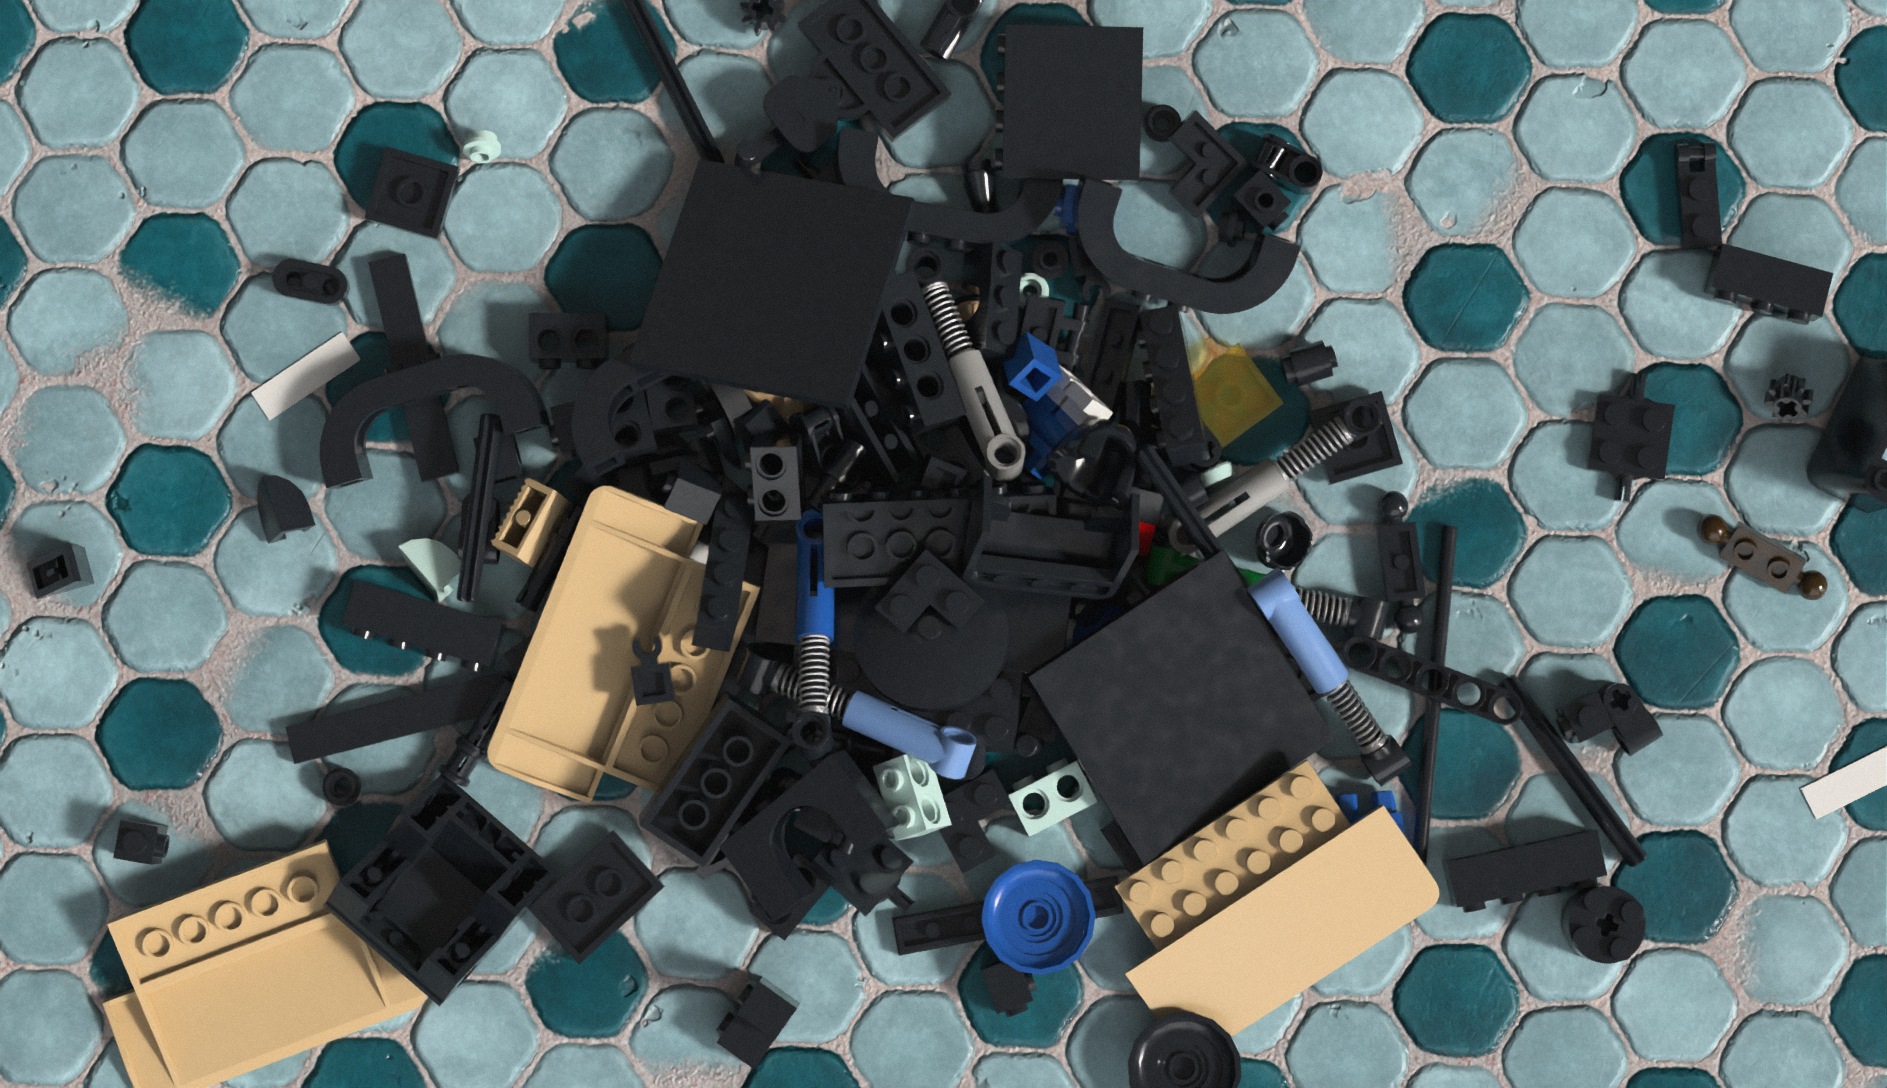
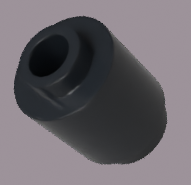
(1308, 363)

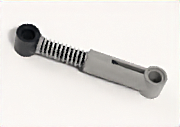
(968, 370)
(1272, 477)

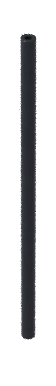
(1435, 682)

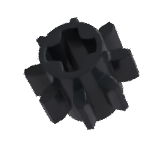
(768, 21)
(1788, 397)

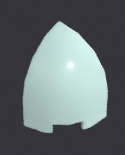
(432, 564)

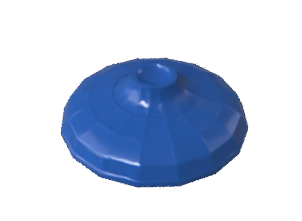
(1038, 917)

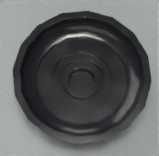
(1184, 1053)

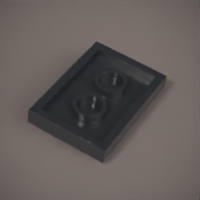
(596, 897)

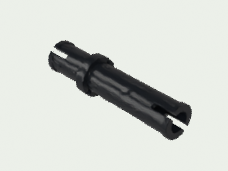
(550, 560)

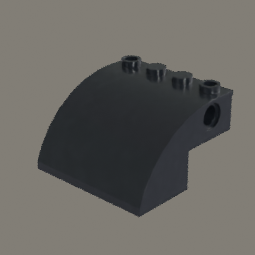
(440, 889)

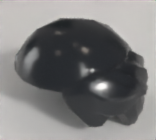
(1282, 540)

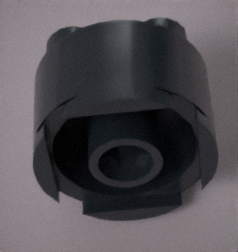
(1612, 944)

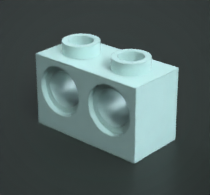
(912, 796)
(1056, 806)

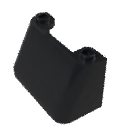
(1855, 438)

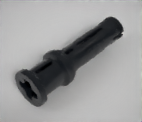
(468, 745)

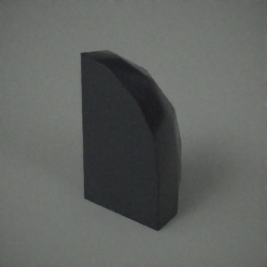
(282, 508)

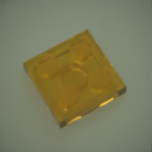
(1234, 395)

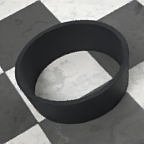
(732, 402)

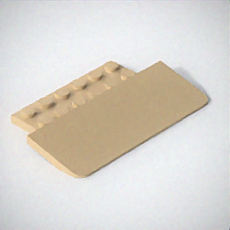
(575, 690)
(1270, 901)
(245, 975)

